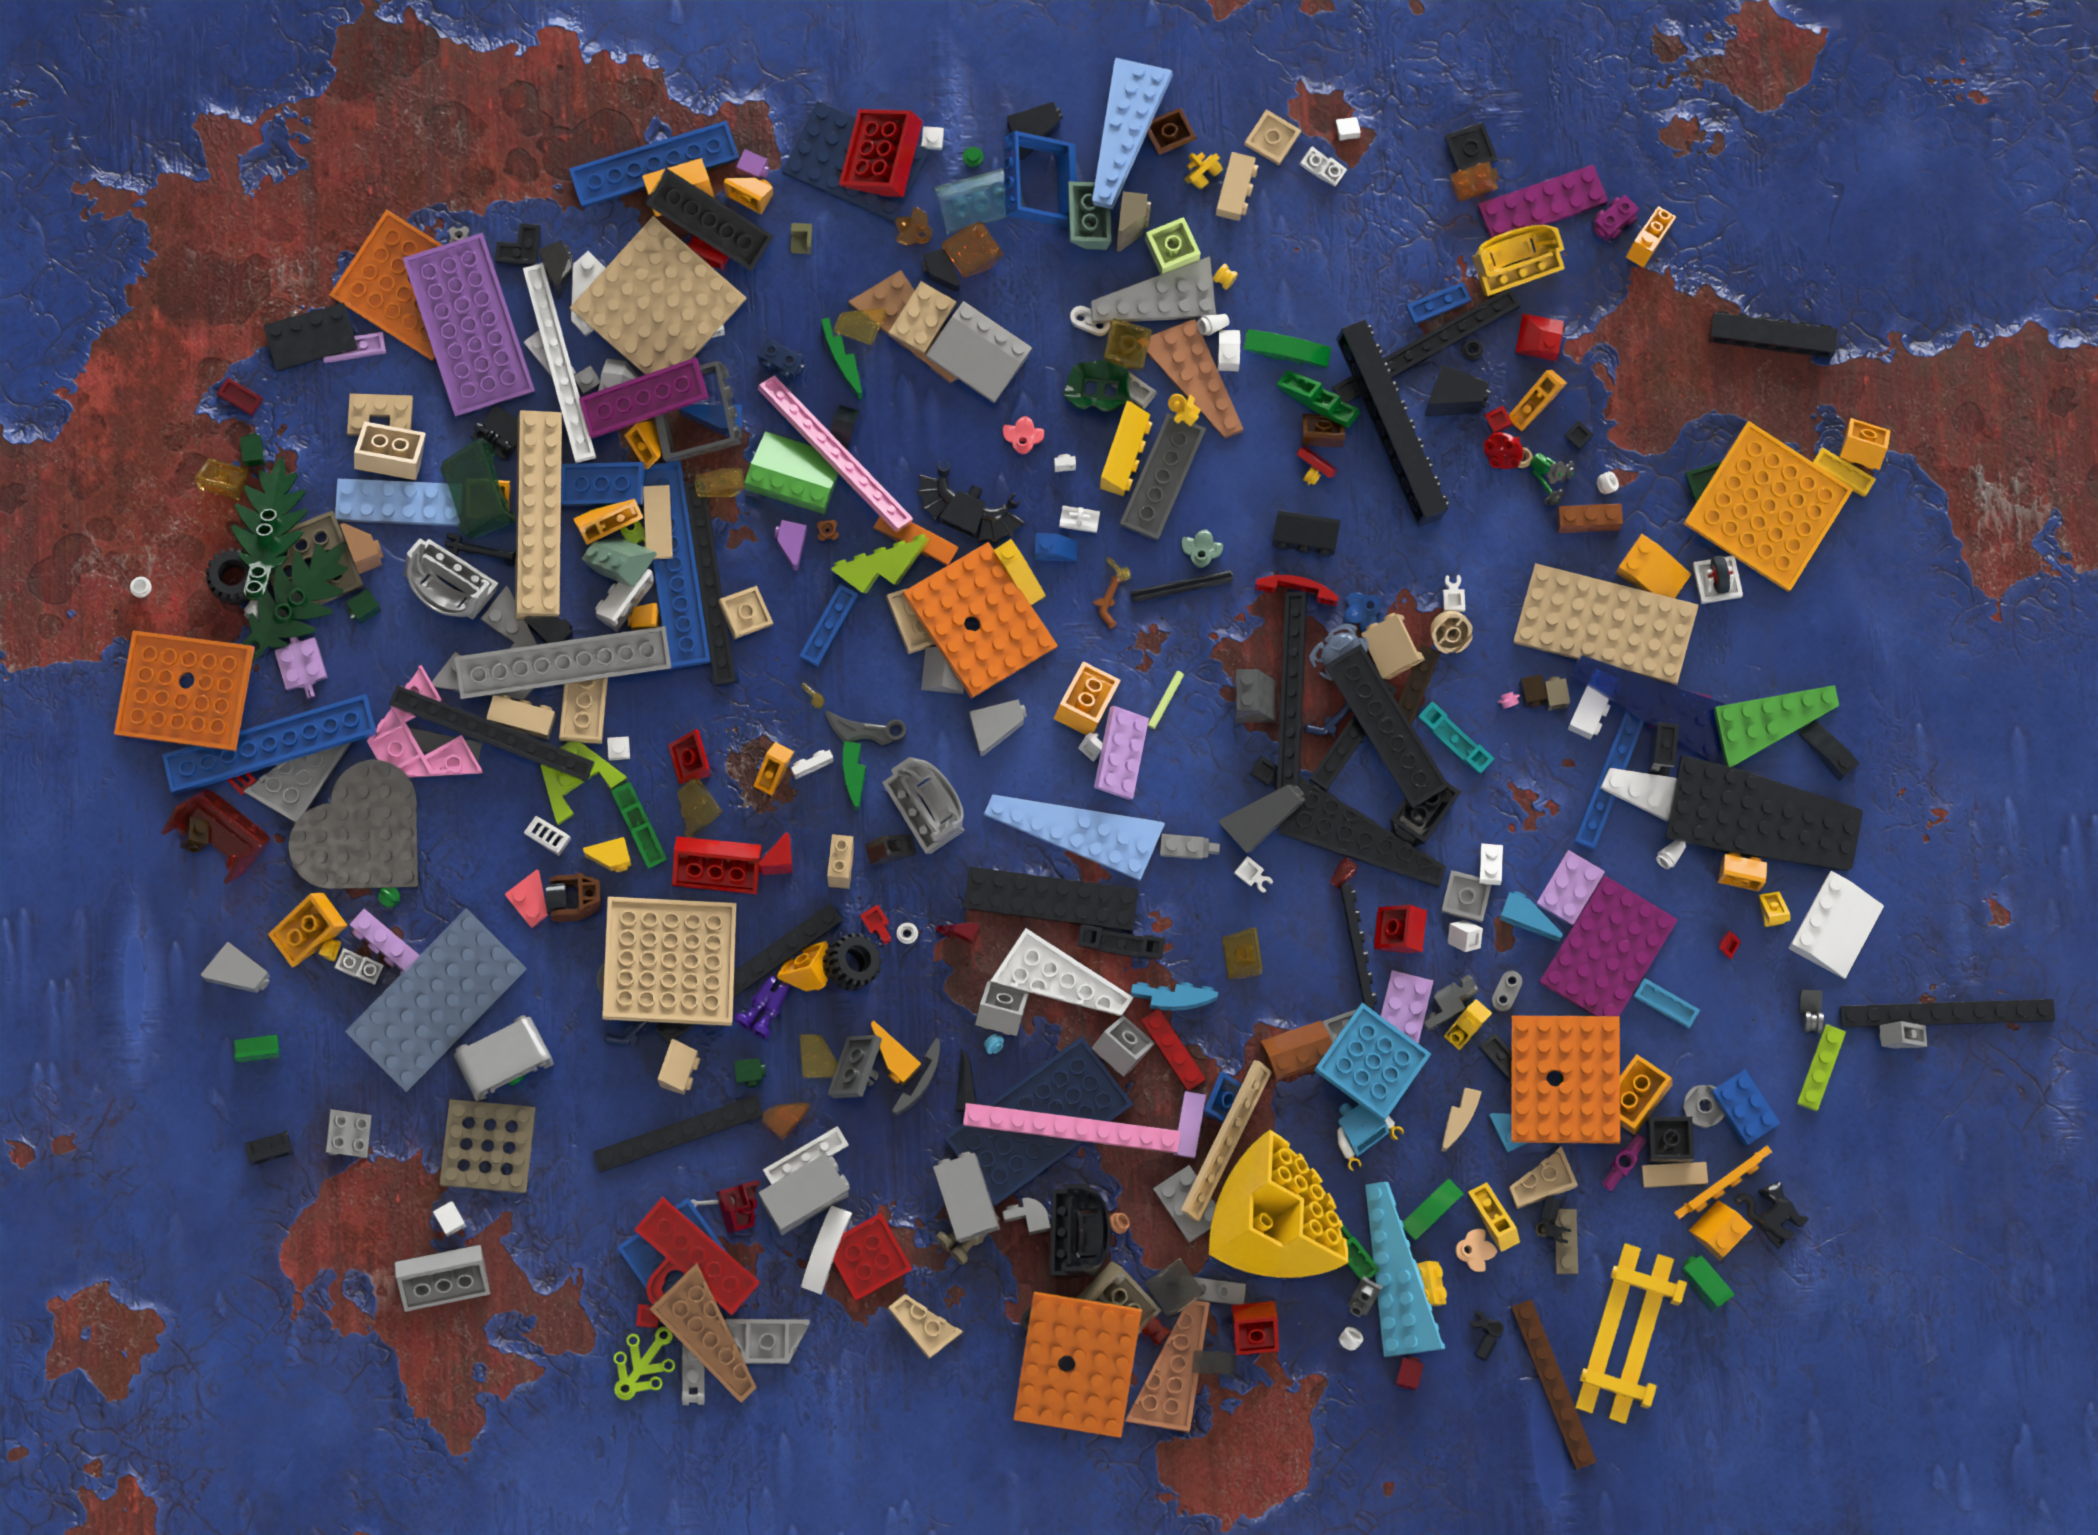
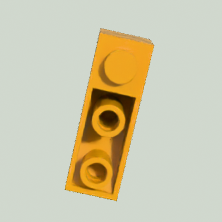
(1650, 237)

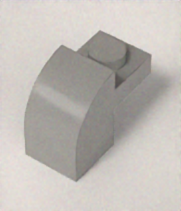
(1033, 1212)

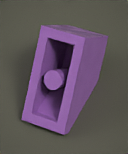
(791, 540)

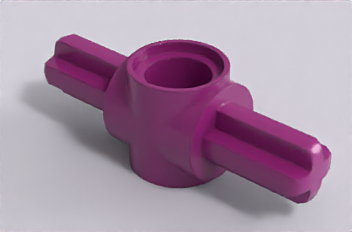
(1618, 1171)

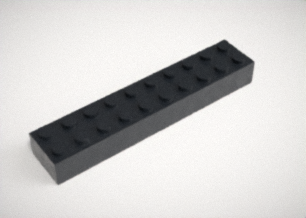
(1392, 423)

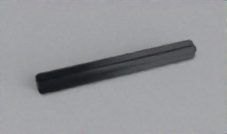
(1182, 586)

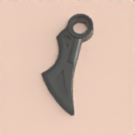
(853, 731)

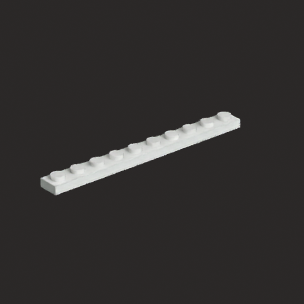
(559, 362)

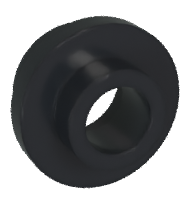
(1472, 344)

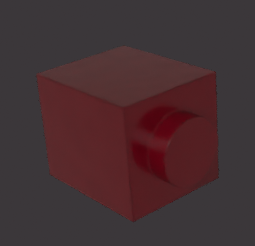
(1409, 1373)

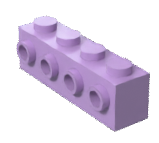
(383, 941)

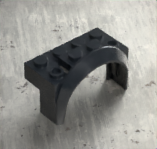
(1093, 1232)

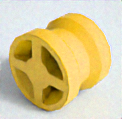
(1225, 276)

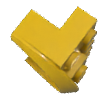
(1515, 247)

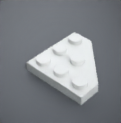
(585, 271)

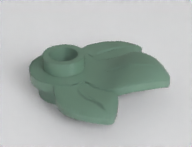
(1203, 546)

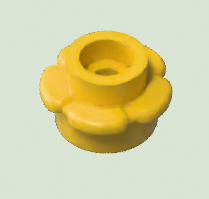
(1311, 476)

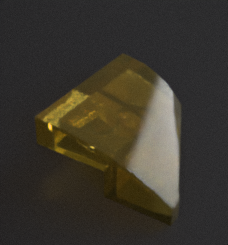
(861, 324)
(697, 806)
(816, 1057)

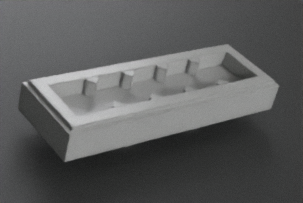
(1221, 1291)

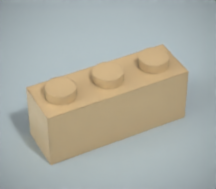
(1236, 186)
(522, 716)

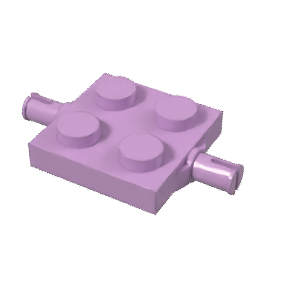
(301, 665)

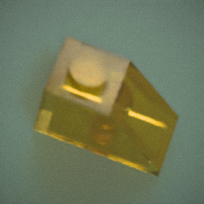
(720, 483)

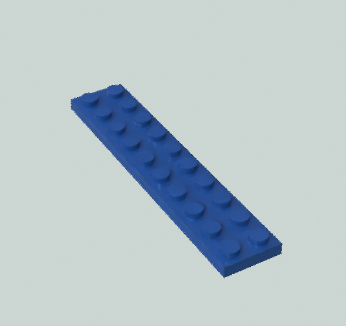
(678, 577)
(271, 744)

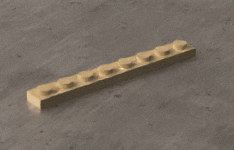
(1226, 1141)

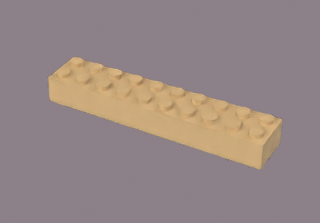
(538, 514)

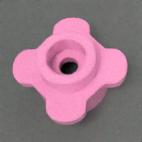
(1509, 700)

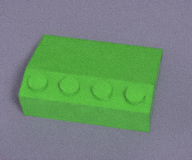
(791, 473)

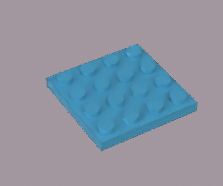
(1372, 1062)

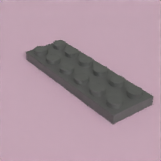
(1162, 477)

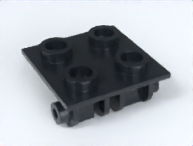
(499, 430)

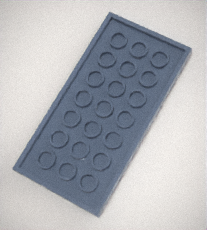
(435, 1000)

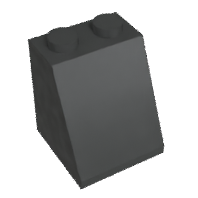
(1254, 697)

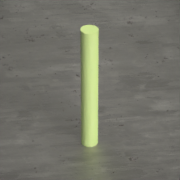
(1165, 700)

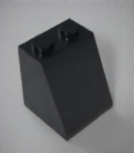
(1457, 394)

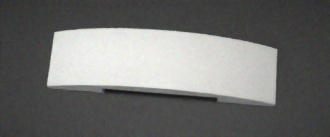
(825, 1249)

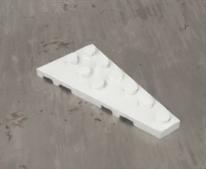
(1643, 790)

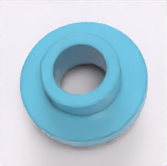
(993, 1044)

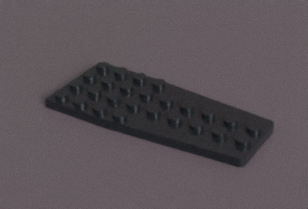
(1760, 817)

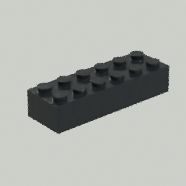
(708, 219)

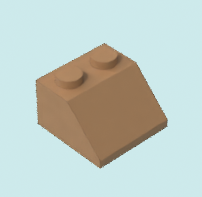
(364, 550)

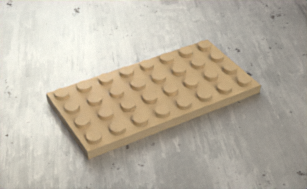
(1606, 623)

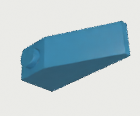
(1526, 915)

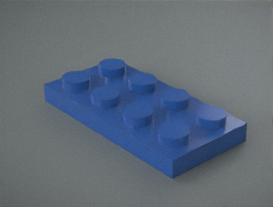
(601, 483)

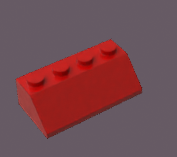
(716, 865)

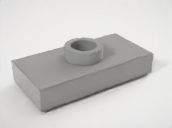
(1139, 391)

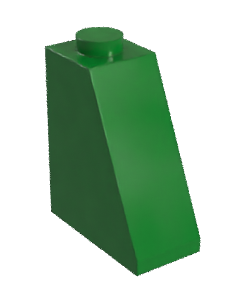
(1706, 1282)

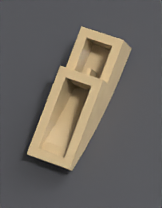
(1460, 1117)

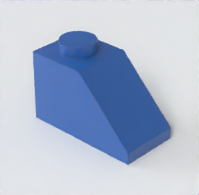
(1055, 548)

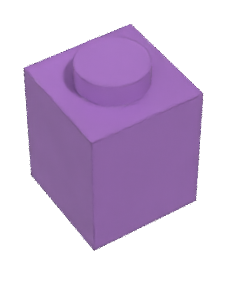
(752, 166)

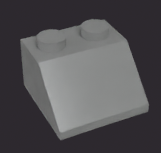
(1001, 1008)
(1123, 1045)

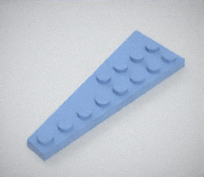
(1131, 106)
(1102, 837)

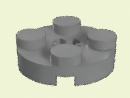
(1692, 1107)

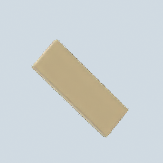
(658, 520)

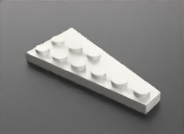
(1047, 971)

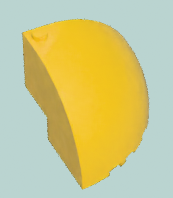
(1276, 1216)

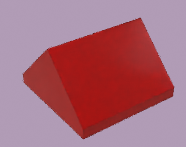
(689, 757)
(778, 859)

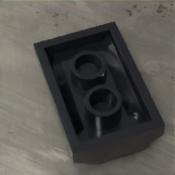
(1420, 822)

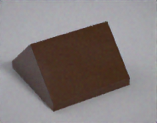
(1321, 431)

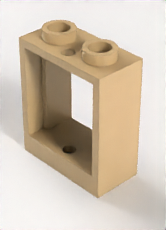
(840, 861)

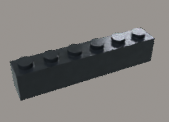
(1772, 335)

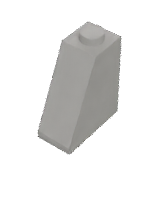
(996, 723)
(236, 970)

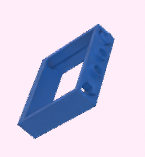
(1065, 168)

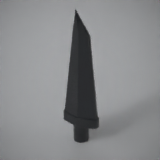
(965, 1086)

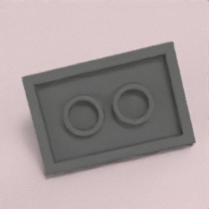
(855, 1067)

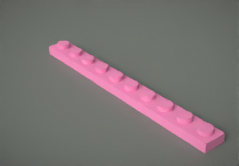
(835, 454)
(1071, 1128)

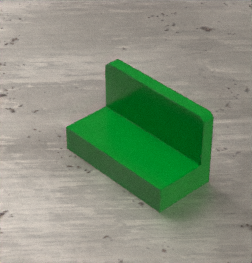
(256, 1048)

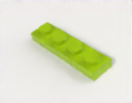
(1821, 1067)

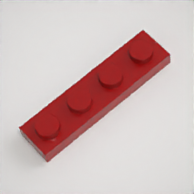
(1173, 1050)

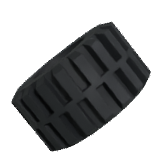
(216, 571)
(865, 954)

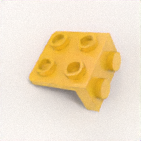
(1432, 1278)

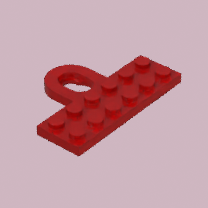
(684, 1247)

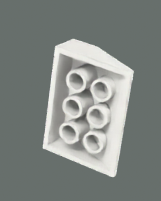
(1836, 925)

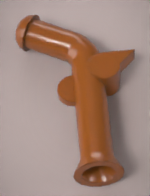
(1107, 601)

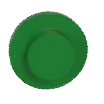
(973, 156)

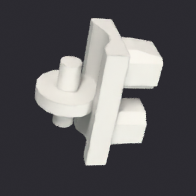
(1079, 519)

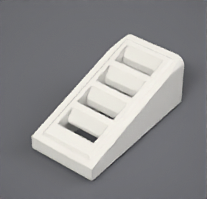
(565, 839)

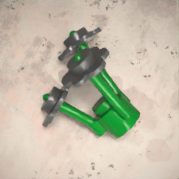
(1554, 472)

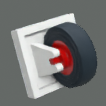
(1717, 579)

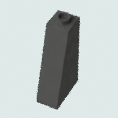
(1259, 819)

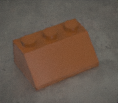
(1296, 1050)

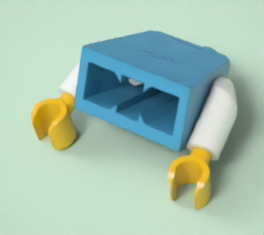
(1361, 1130)

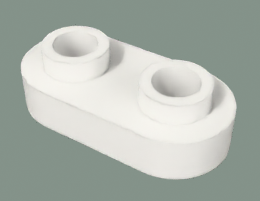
(1087, 324)

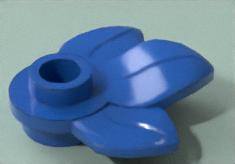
(1359, 612)

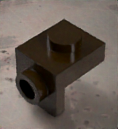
(196, 835)

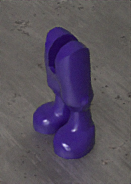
(765, 1000)

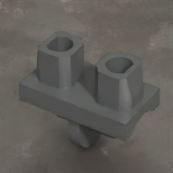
(1364, 1297)

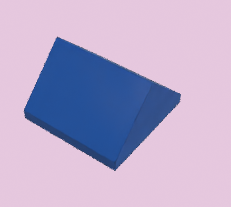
(1221, 1097)

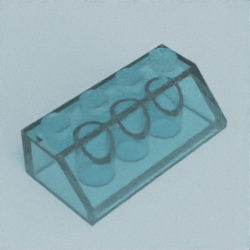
(973, 200)

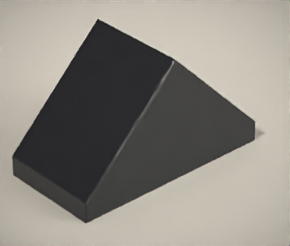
(844, 425)

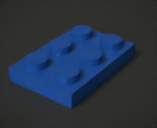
(1744, 1107)

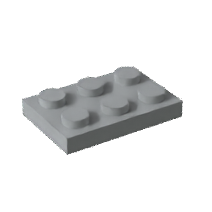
(1173, 1195)

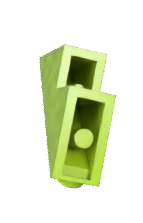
(888, 563)

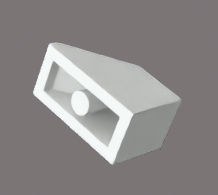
(1229, 350)

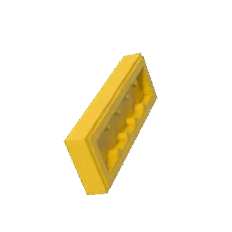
(1845, 472)

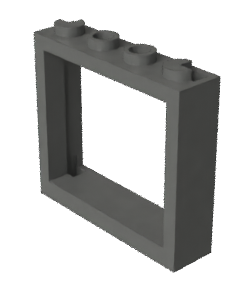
(664, 430)

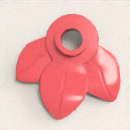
(1023, 432)

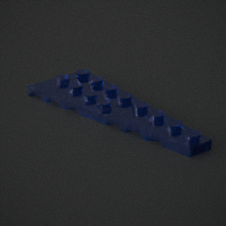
(1656, 703)

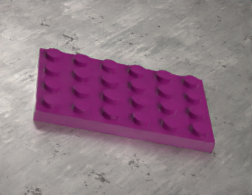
(1608, 950)

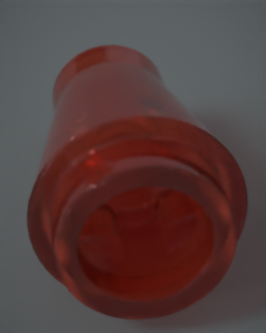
(1345, 870)

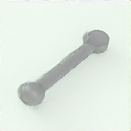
(710, 1202)

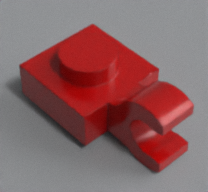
(875, 922)

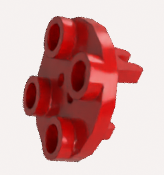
(1503, 450)

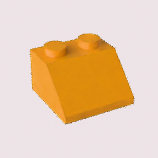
(1865, 444)
(1742, 872)
(1720, 1229)

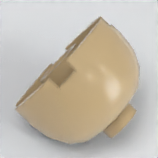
(1451, 632)

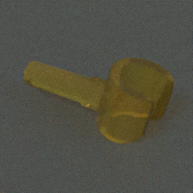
(1123, 573)
(817, 700)

